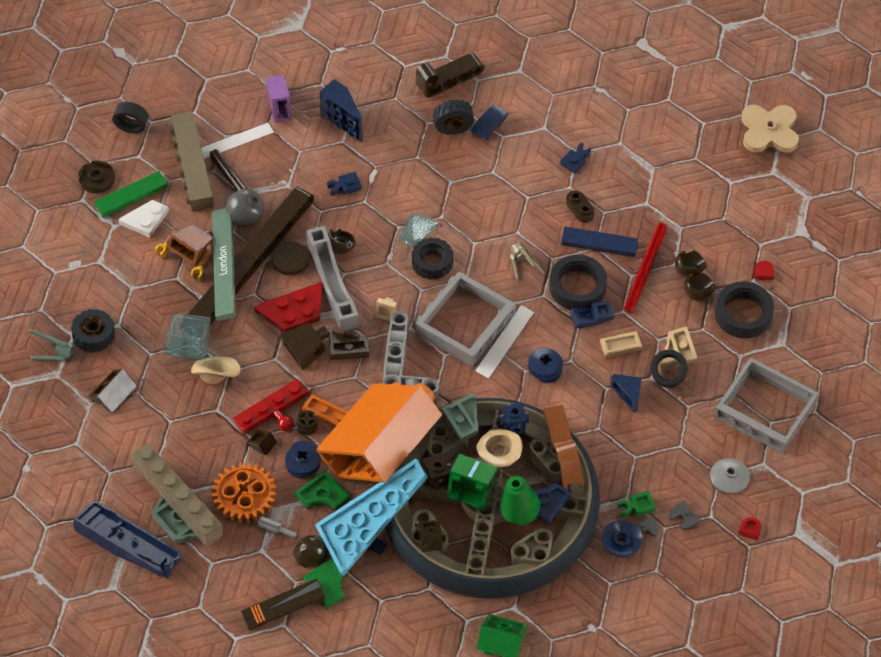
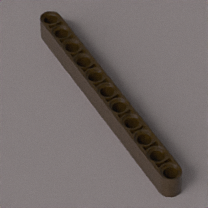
(260, 246)

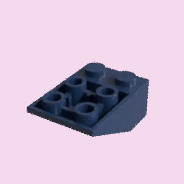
(340, 109)

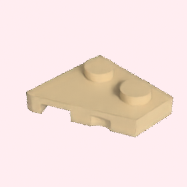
(681, 342)

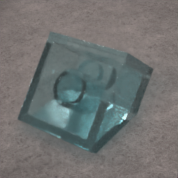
(188, 336)

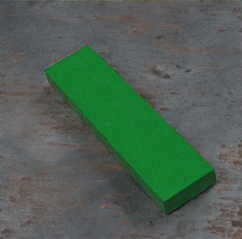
(130, 194)

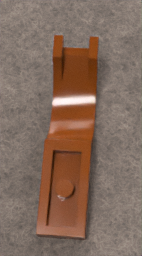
(564, 446)

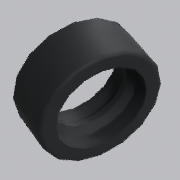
(127, 124)
(672, 354)

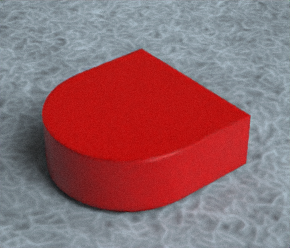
(764, 271)
(750, 528)

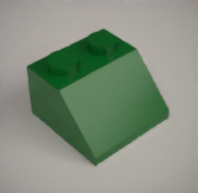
(501, 636)

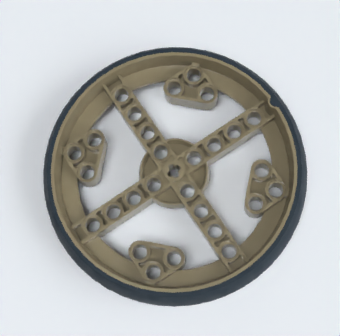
(526, 571)

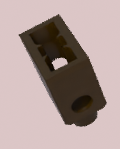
(305, 343)

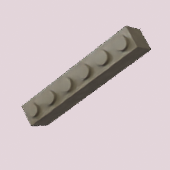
(192, 161)
(177, 494)

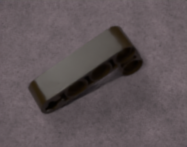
(438, 80)

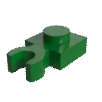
(639, 503)

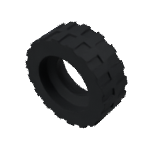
(432, 245)

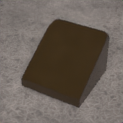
(262, 441)

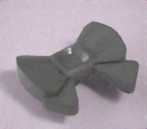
(681, 510)
(648, 525)

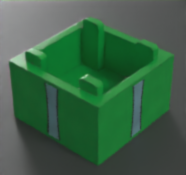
(471, 482)

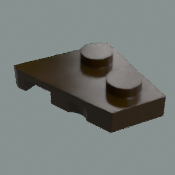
(347, 345)

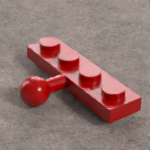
(272, 407)

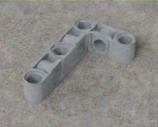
(394, 364)

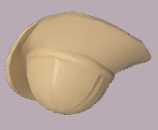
(216, 368)
(500, 447)

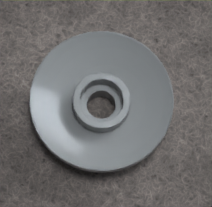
(728, 482)

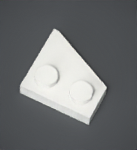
(145, 218)

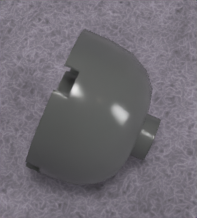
(245, 207)

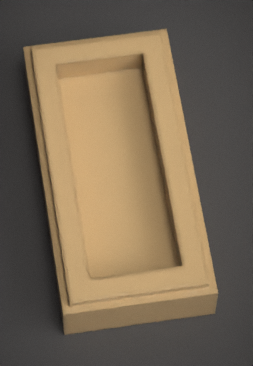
(621, 344)

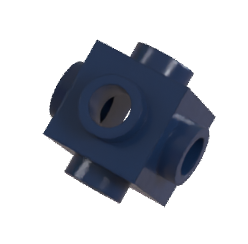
(514, 418)

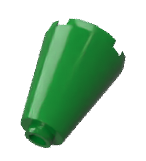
(519, 502)

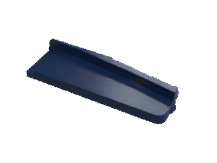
(126, 539)

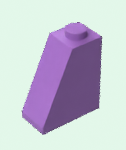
(279, 98)

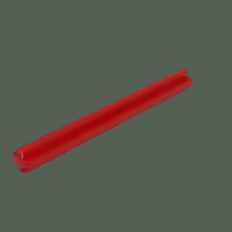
(645, 267)

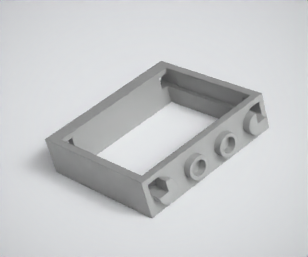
(467, 355)
(752, 427)

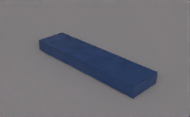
(599, 241)

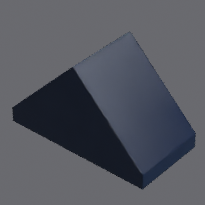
(627, 389)

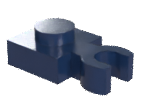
(575, 159)
(347, 183)

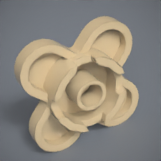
(769, 128)

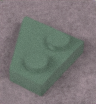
(462, 417)

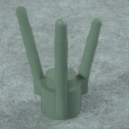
(63, 349)

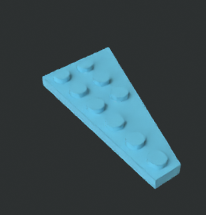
(360, 521)

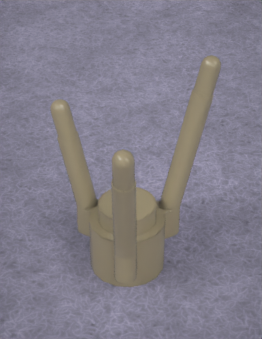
(521, 253)

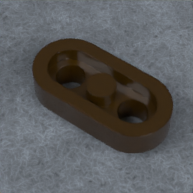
(578, 205)

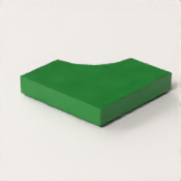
(322, 491)
(329, 580)

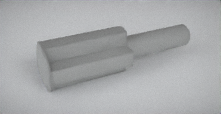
(275, 527)

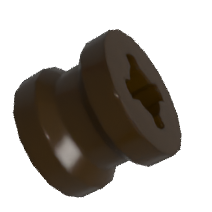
(304, 418)

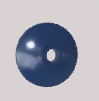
(623, 531)

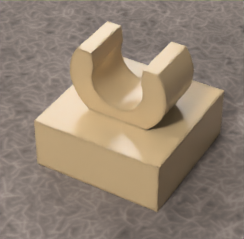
(385, 308)

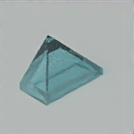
(417, 228)

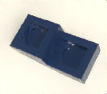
(489, 121)
(595, 314)

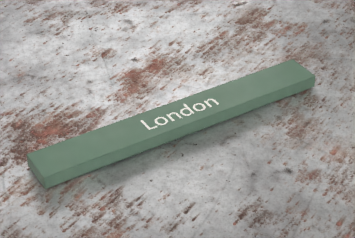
(223, 265)

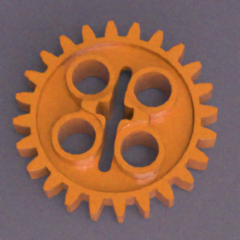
(244, 492)

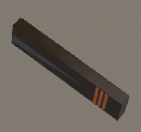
(283, 604)

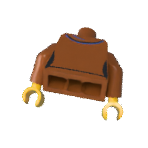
(190, 244)

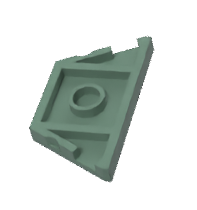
(172, 523)

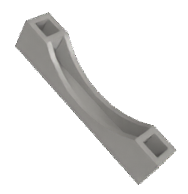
(326, 265)

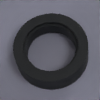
(579, 263)
(742, 329)

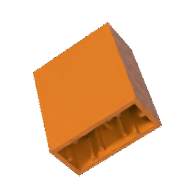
(379, 431)

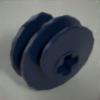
(545, 365)
(302, 459)

